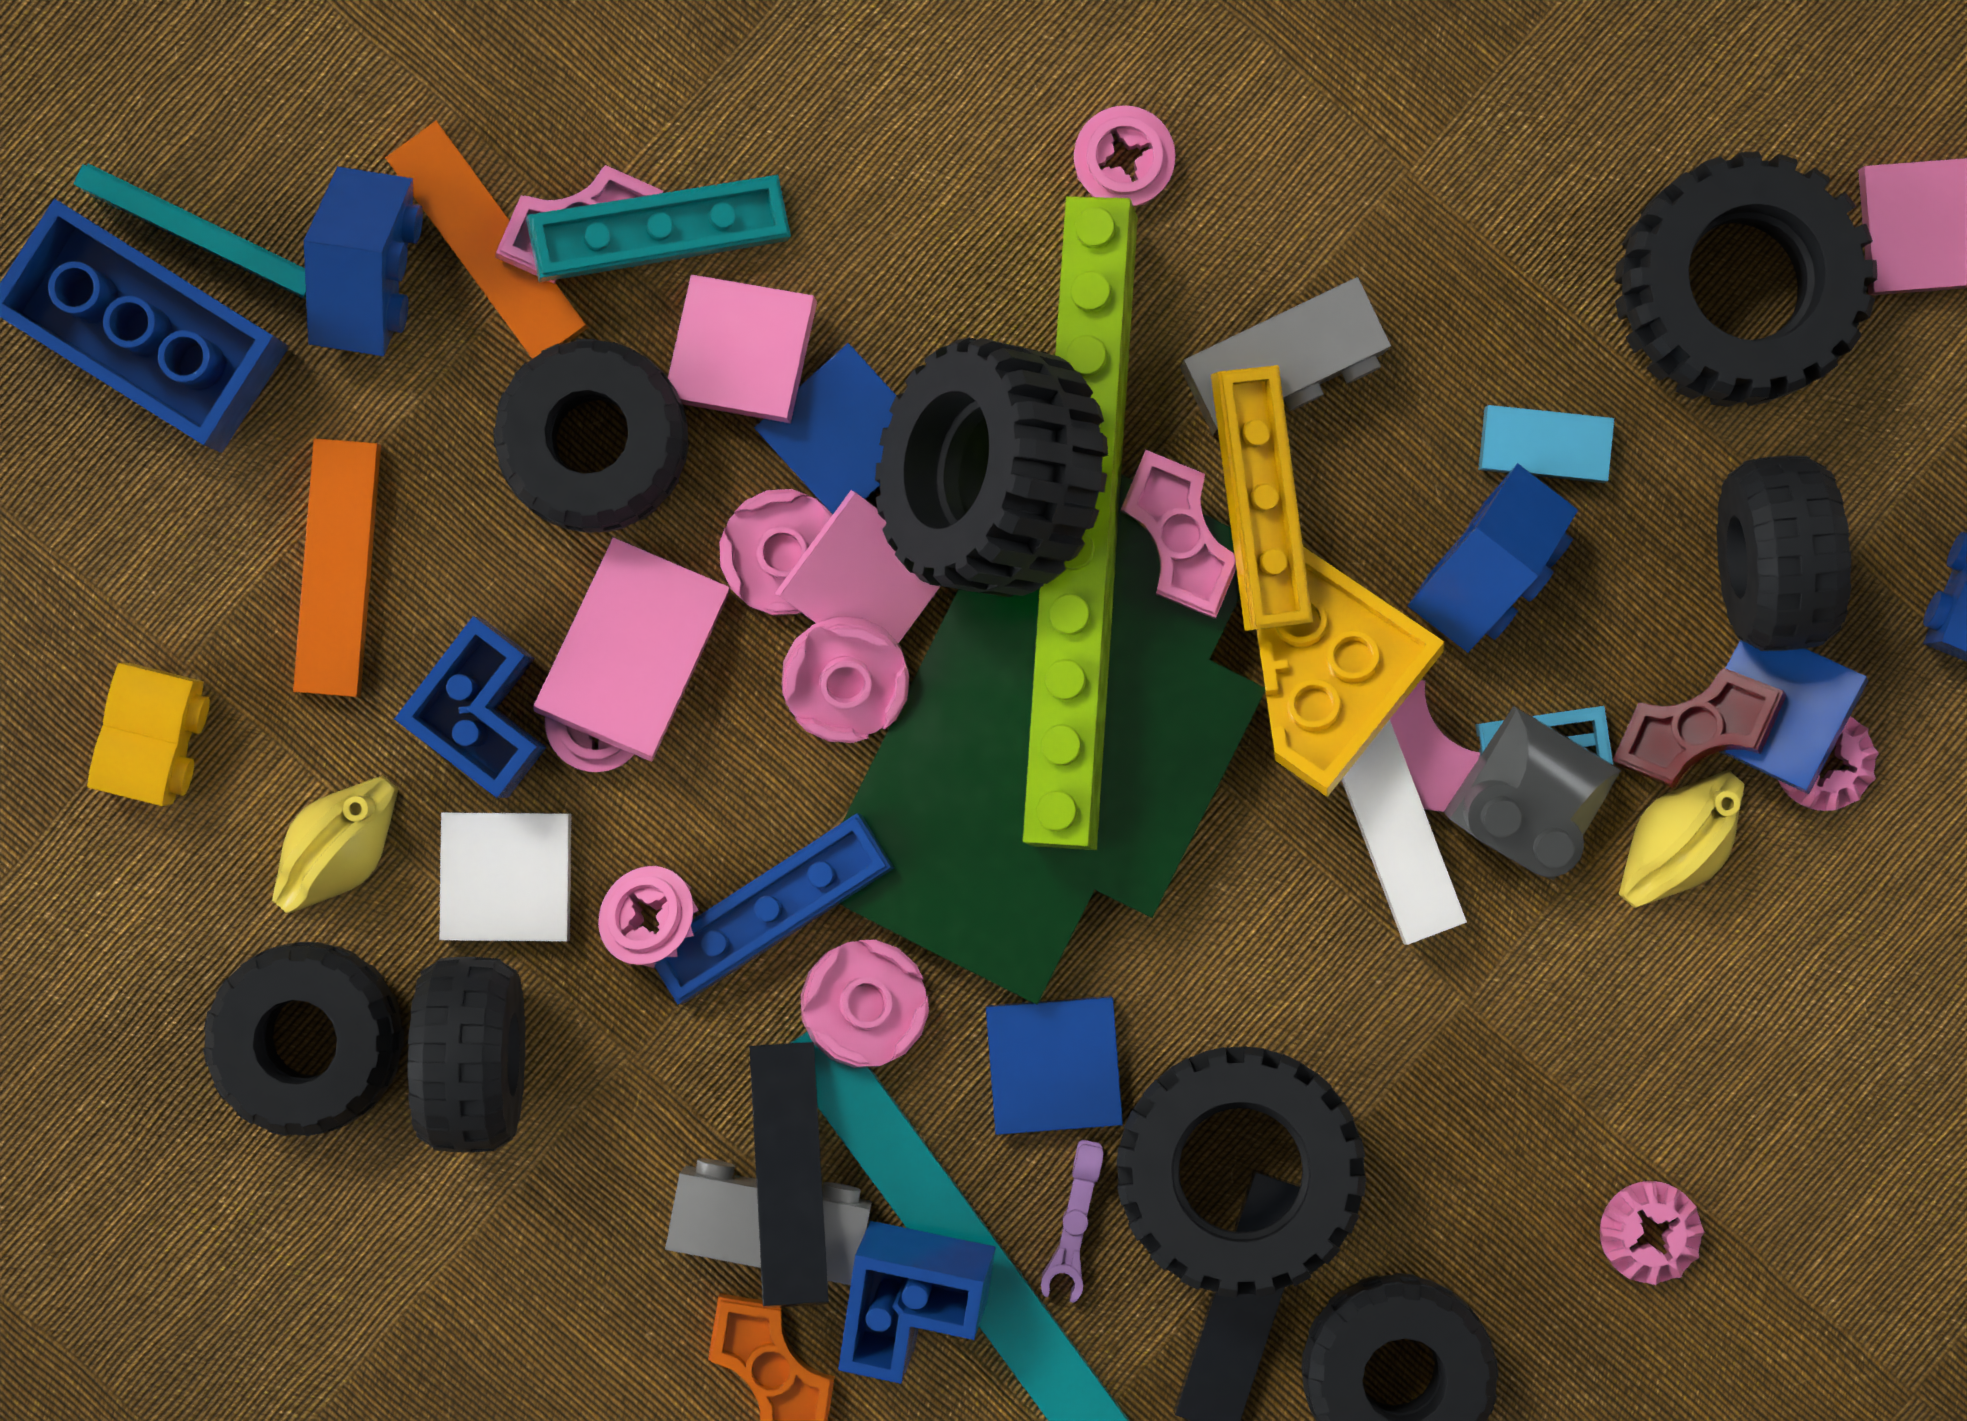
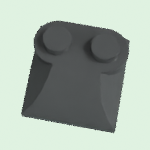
(1533, 795)

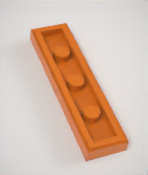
(473, 229)
(337, 567)

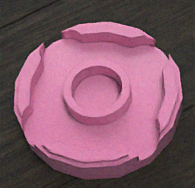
(766, 543)
(845, 679)
(864, 1003)

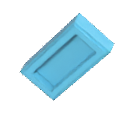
(1546, 443)

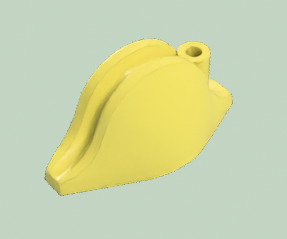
(1682, 839)
(334, 844)

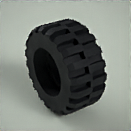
(1808, 227)
(991, 468)
(1225, 1259)

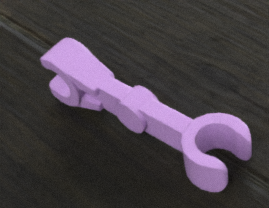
(1075, 1220)

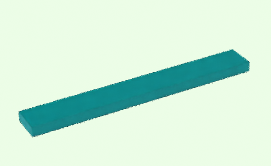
(932, 1203)

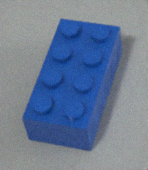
(138, 326)

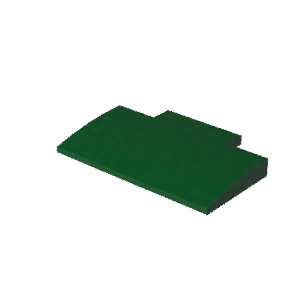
(956, 765)

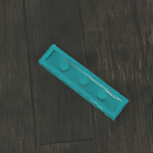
(657, 228)
(192, 229)

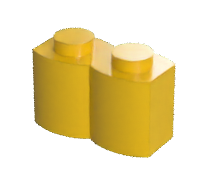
(148, 735)

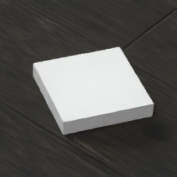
(505, 876)

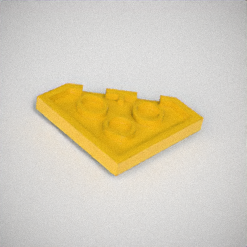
(1339, 676)

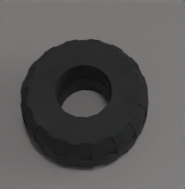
(544, 395)
(1783, 553)
(243, 1049)
(466, 1054)
(1389, 1310)

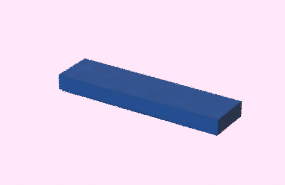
(774, 907)

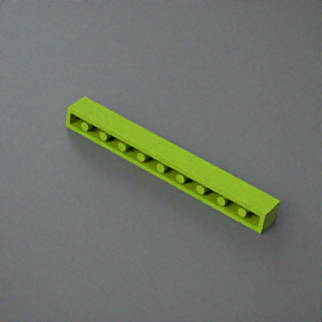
(1078, 604)

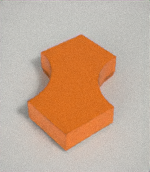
(756, 1348)

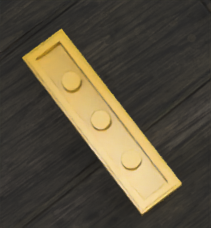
(1261, 497)

